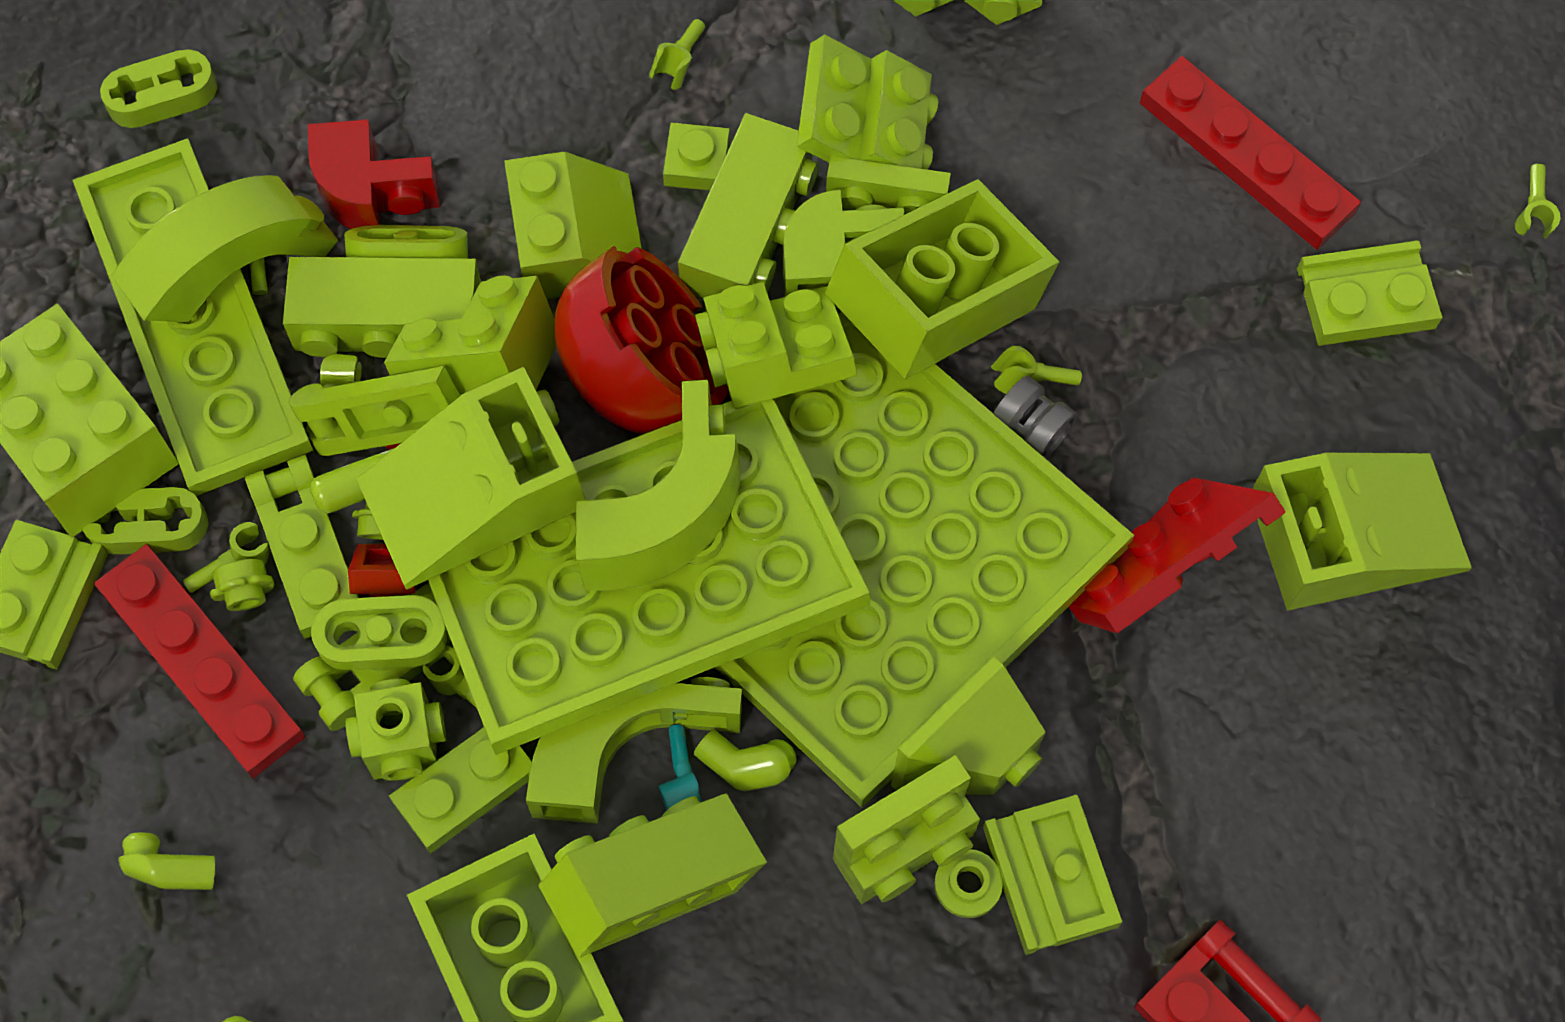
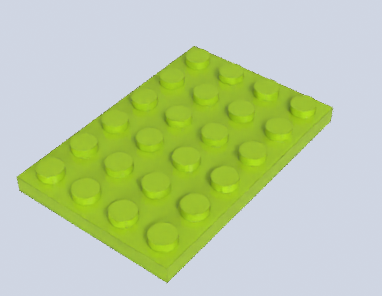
(555, 655)

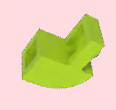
(819, 234)

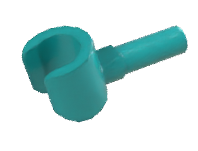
(685, 783)

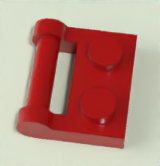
(1191, 997)

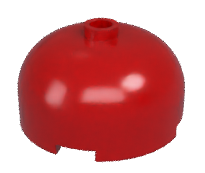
(631, 340)

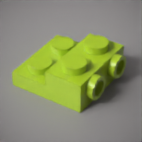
(865, 106)
(773, 345)
(906, 832)

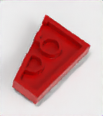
(1185, 531)

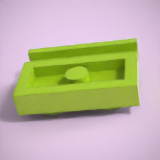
(1369, 293)
(44, 591)
(1052, 874)

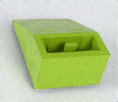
(471, 480)
(1358, 525)

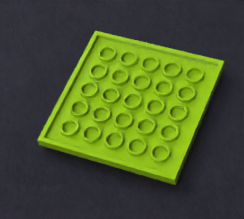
(962, 553)

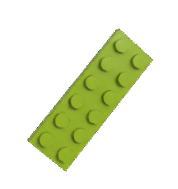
(208, 375)

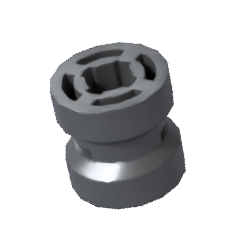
(1035, 416)

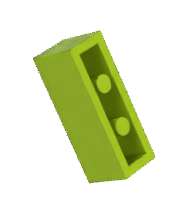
(747, 209)
(367, 301)
(650, 872)

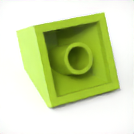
(984, 727)

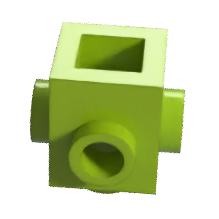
(404, 749)

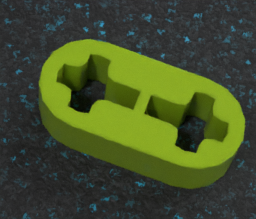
(158, 88)
(145, 511)

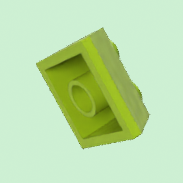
(568, 215)

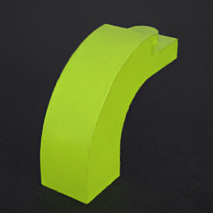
(211, 238)
(667, 526)
(573, 760)

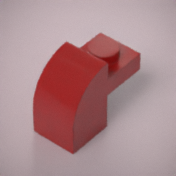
(358, 185)

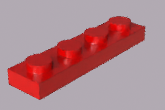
(1249, 152)
(200, 661)

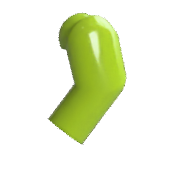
(749, 767)
(164, 870)

